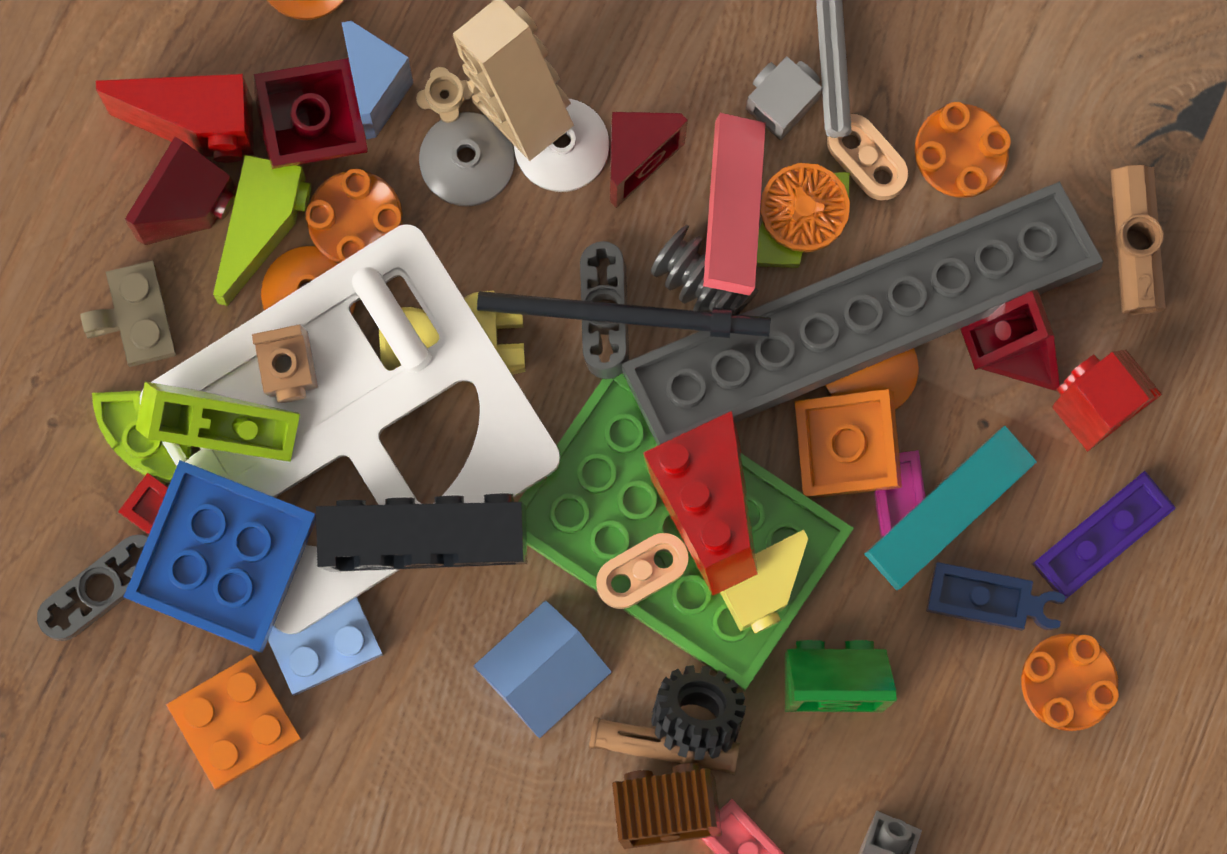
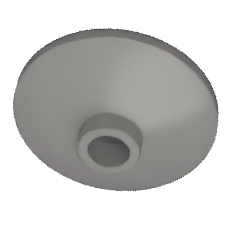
(471, 181)

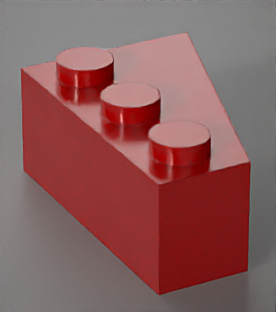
(1103, 396)
(706, 497)

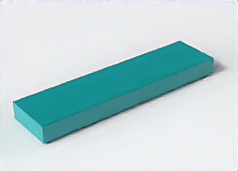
(950, 508)

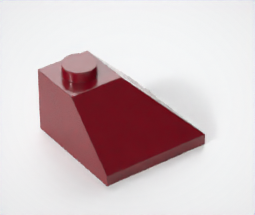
(309, 113)
(180, 196)

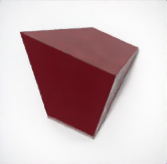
(1015, 342)

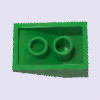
(838, 678)

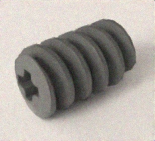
(687, 269)

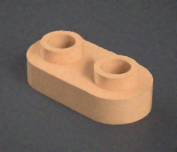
(870, 156)
(640, 569)

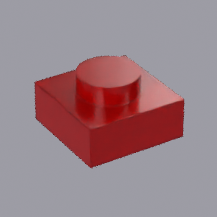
(144, 503)

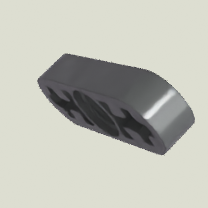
(593, 291)
(61, 598)

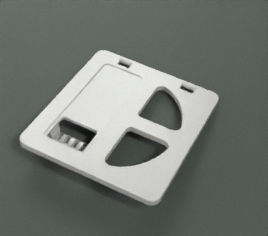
(363, 398)

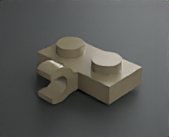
(136, 314)

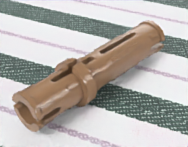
(643, 743)

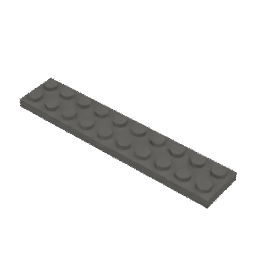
(865, 314)

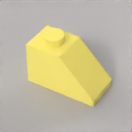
(761, 597)

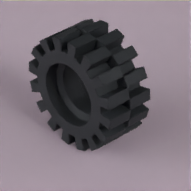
(692, 733)

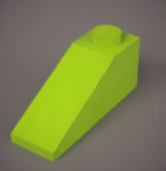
(259, 221)
(216, 422)

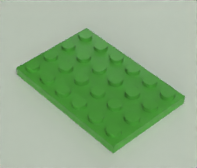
(606, 504)

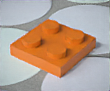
(848, 444)
(233, 722)

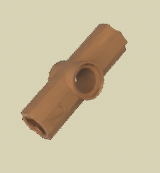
(1138, 269)

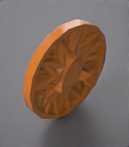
(804, 207)

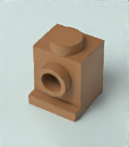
(301, 376)

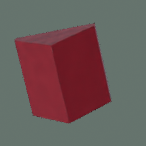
(640, 147)

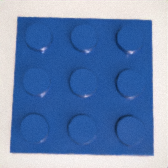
(220, 556)

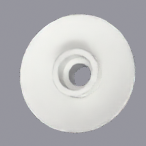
(577, 163)

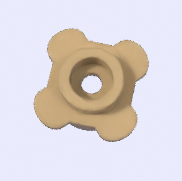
(440, 81)

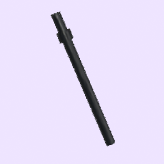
(718, 322)

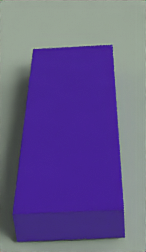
(1104, 535)

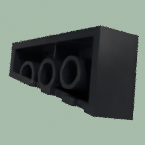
(421, 535)

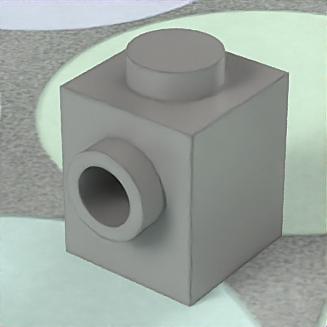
(783, 95)

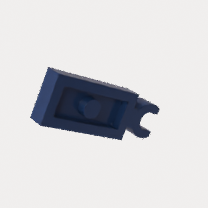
(988, 598)

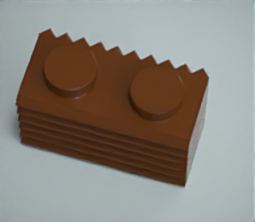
(666, 806)

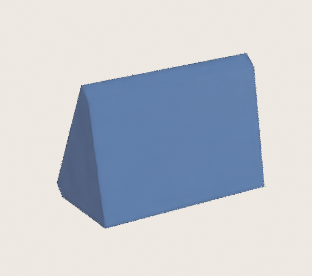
(378, 74)
(543, 668)

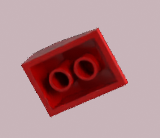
(203, 111)

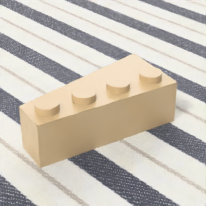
(513, 78)

